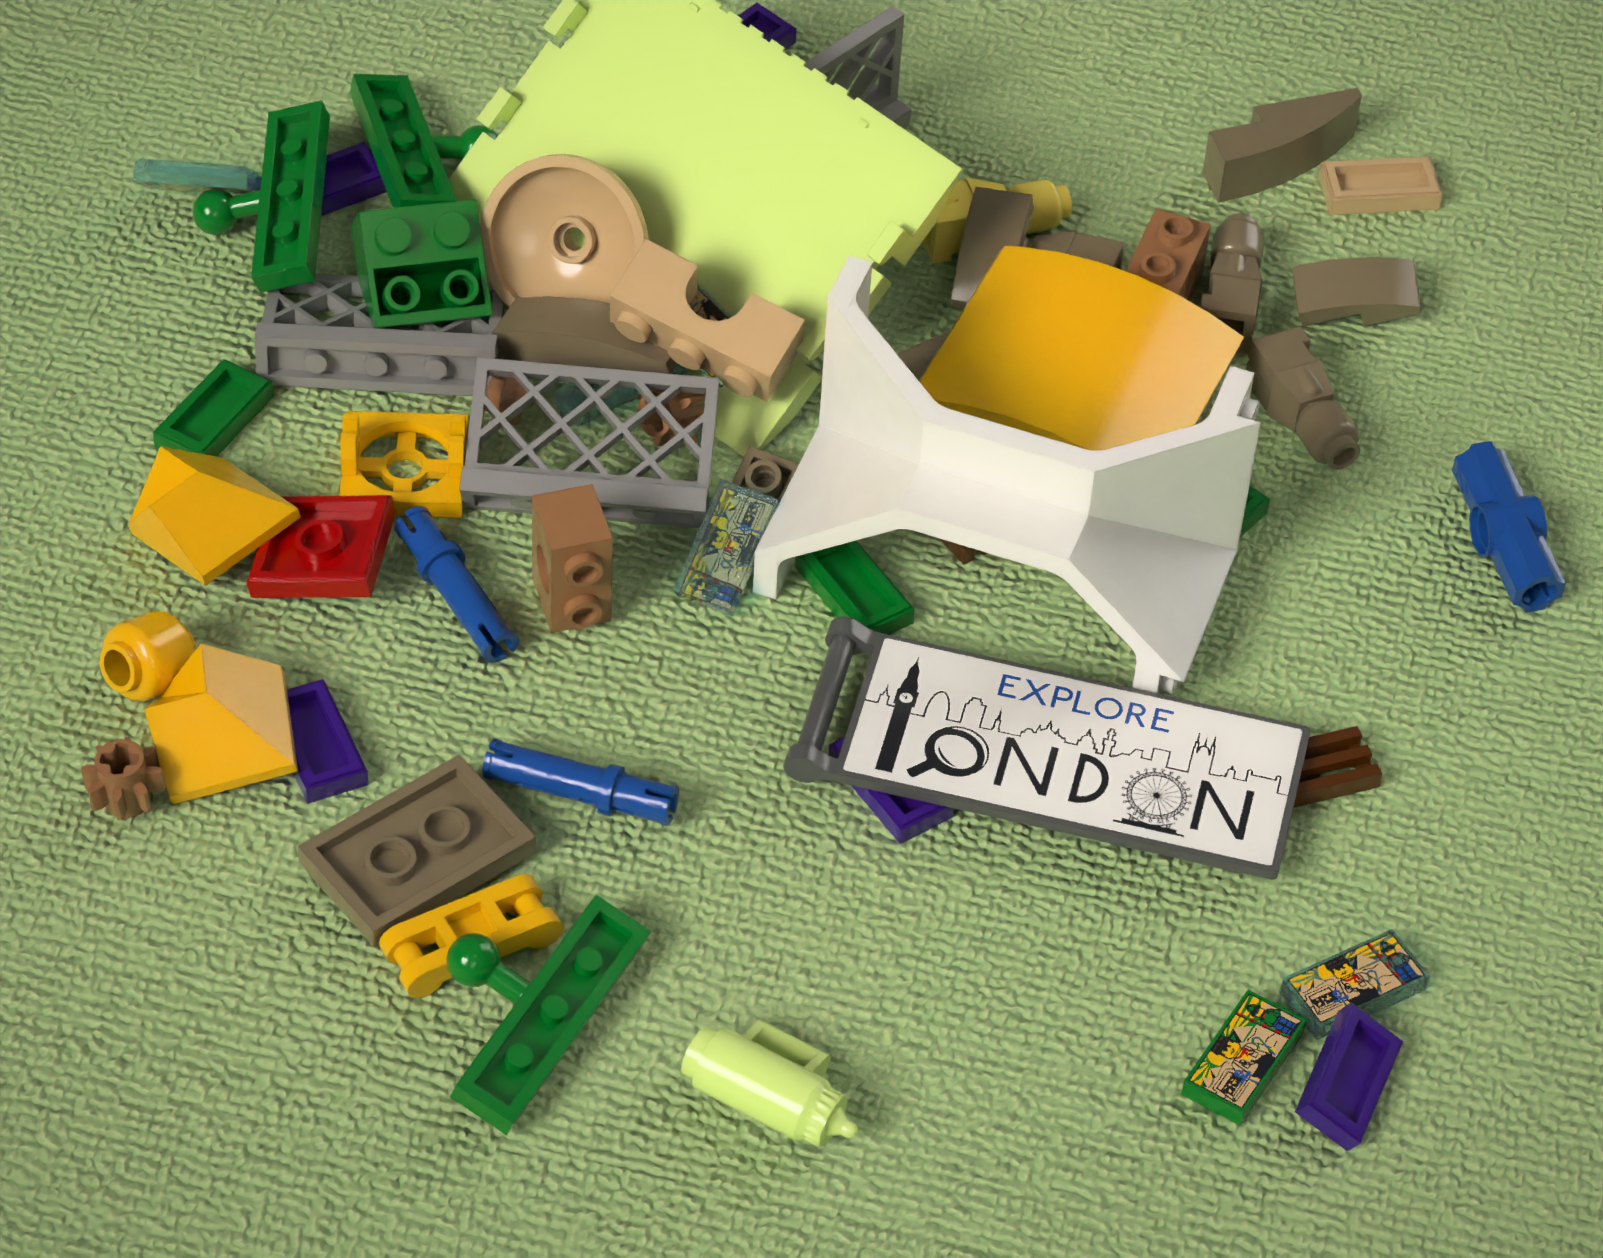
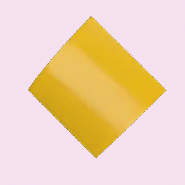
(1079, 352)

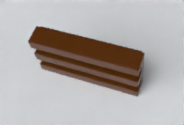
(1331, 753)

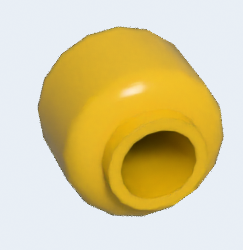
(145, 654)

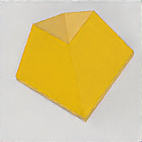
(206, 513)
(222, 724)

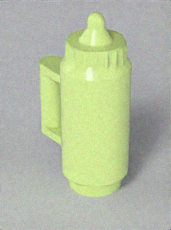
(769, 1080)

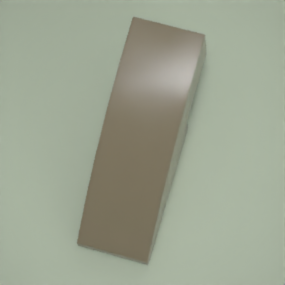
(1279, 143)
(573, 334)

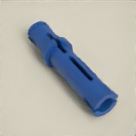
(443, 565)
(601, 787)

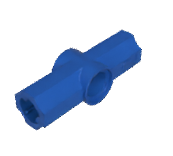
(1508, 527)

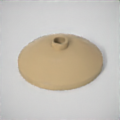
(531, 226)

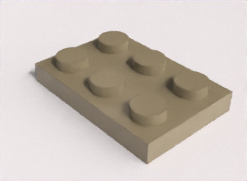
(417, 848)

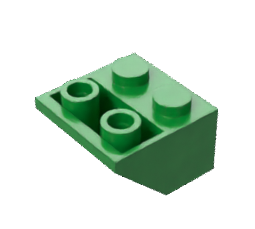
(421, 264)

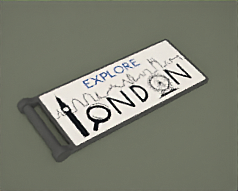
(1056, 751)

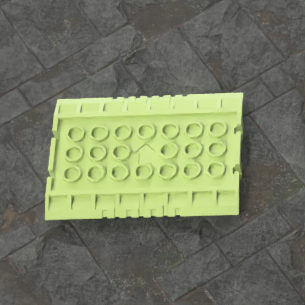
(731, 159)

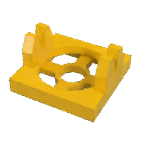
(364, 427)

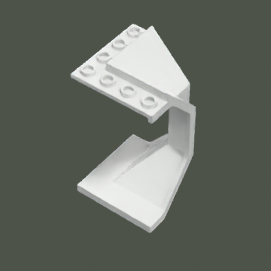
(1127, 526)

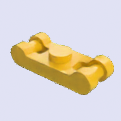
(474, 913)

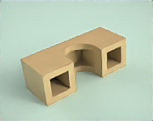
(744, 351)

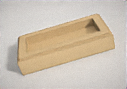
(1380, 185)

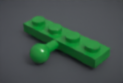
(402, 141)
(285, 204)
(546, 1011)

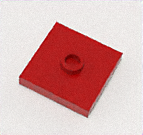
(327, 550)

